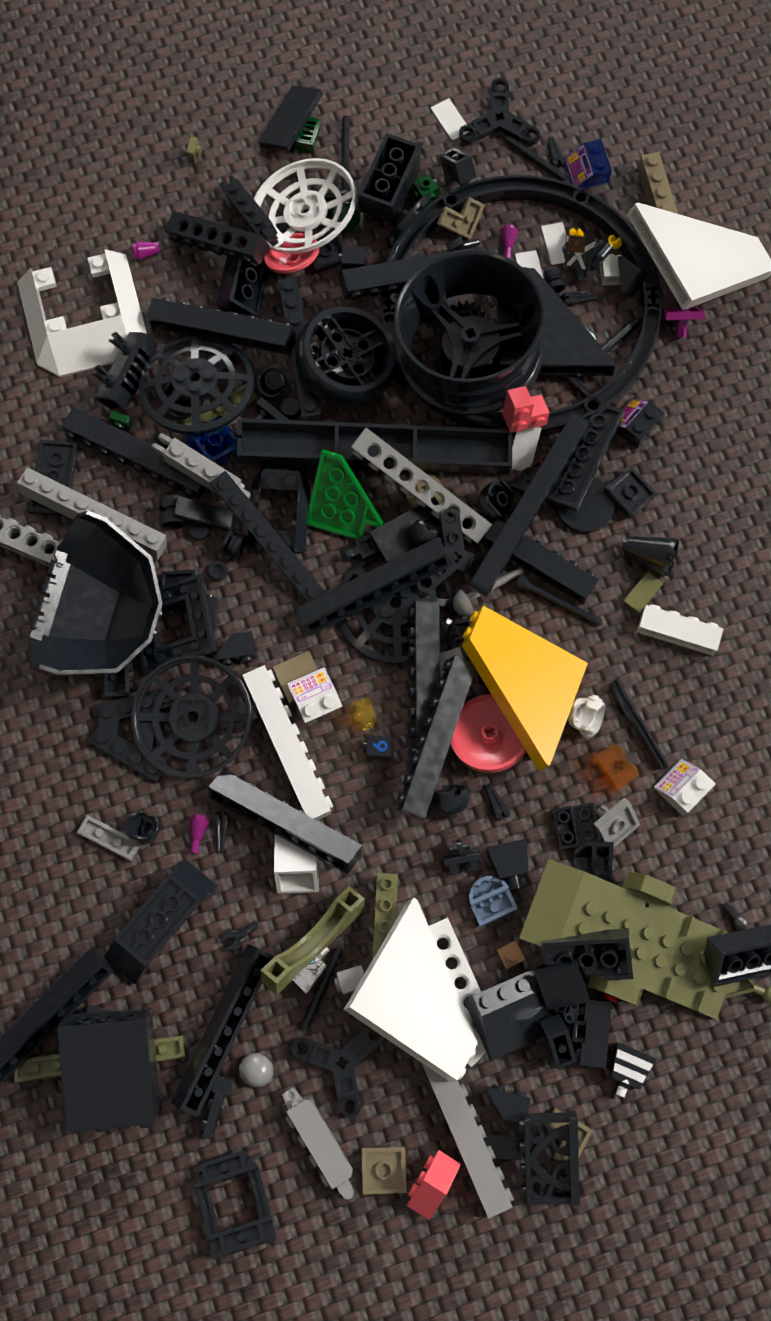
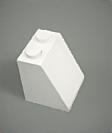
(294, 868)

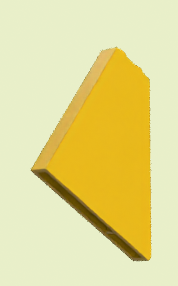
(527, 679)

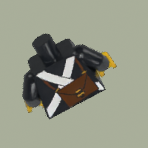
(586, 252)

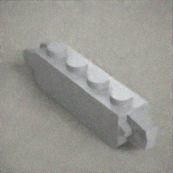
(192, 463)
(320, 1142)

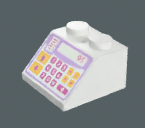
(314, 695)
(684, 786)

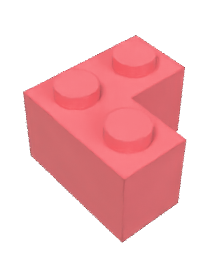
(524, 411)
(433, 1184)

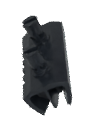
(124, 374)

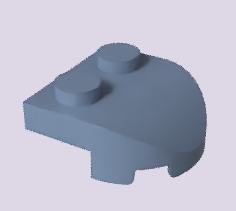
(491, 900)

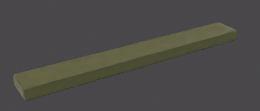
(50, 1065)

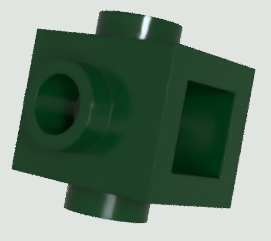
(425, 185)

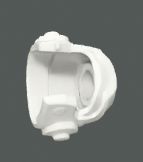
(587, 715)

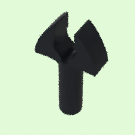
(458, 244)
(239, 935)

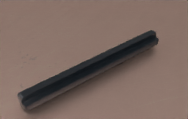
(638, 724)

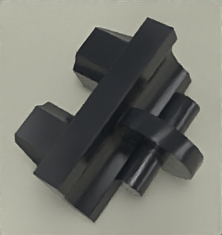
(453, 860)

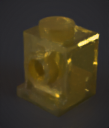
(364, 713)

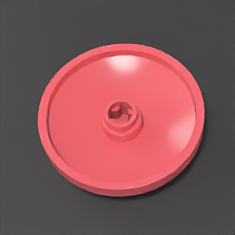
(485, 737)

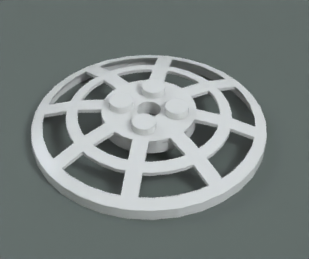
(309, 200)

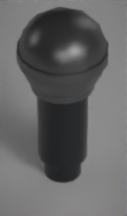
(740, 922)

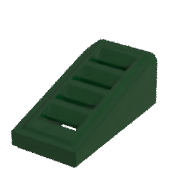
(306, 145)

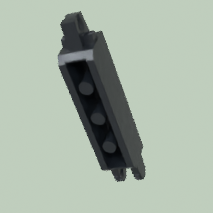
(249, 210)

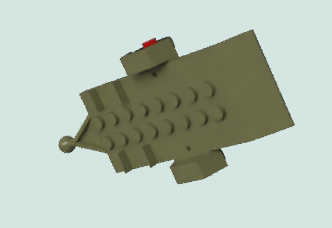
(663, 941)

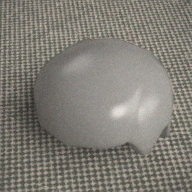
(256, 1070)

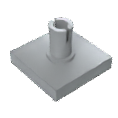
(617, 822)

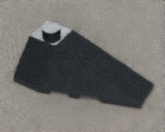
(597, 953)

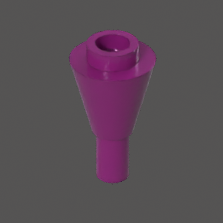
(508, 237)
(197, 828)

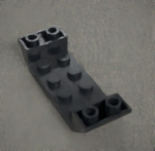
(159, 920)

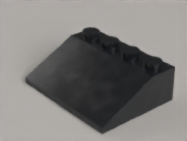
(509, 1014)

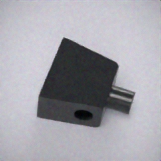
(510, 861)

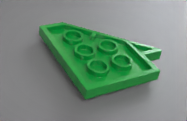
(339, 500)

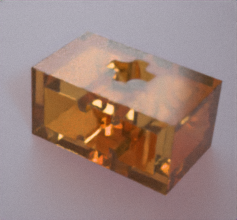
(620, 777)

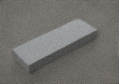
(108, 837)

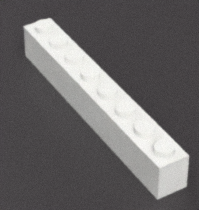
(285, 740)

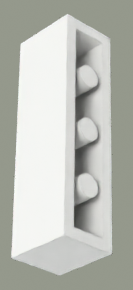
(680, 630)

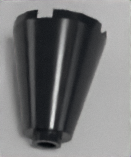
(652, 552)

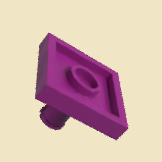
(681, 317)

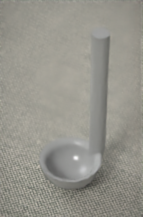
(462, 603)

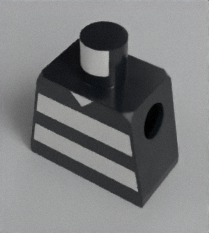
(629, 1068)

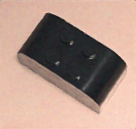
(390, 179)

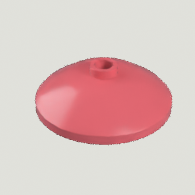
(290, 263)

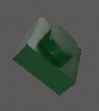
(120, 421)

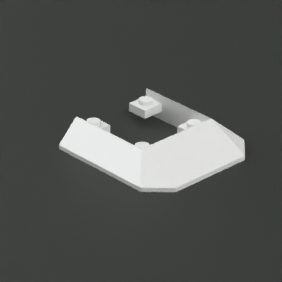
(87, 345)

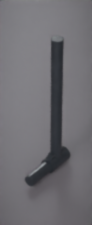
(345, 159)
(576, 381)

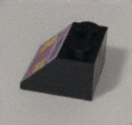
(639, 421)

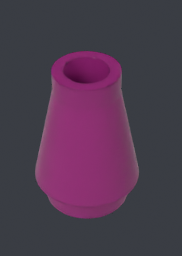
(144, 249)

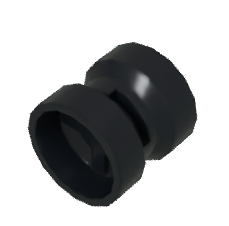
(553, 278)

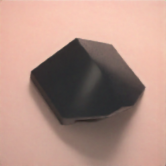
(595, 858)

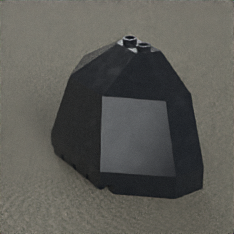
(97, 604)

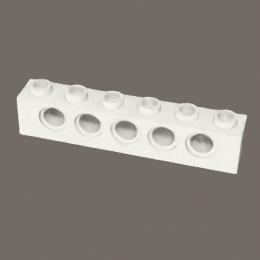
(444, 930)

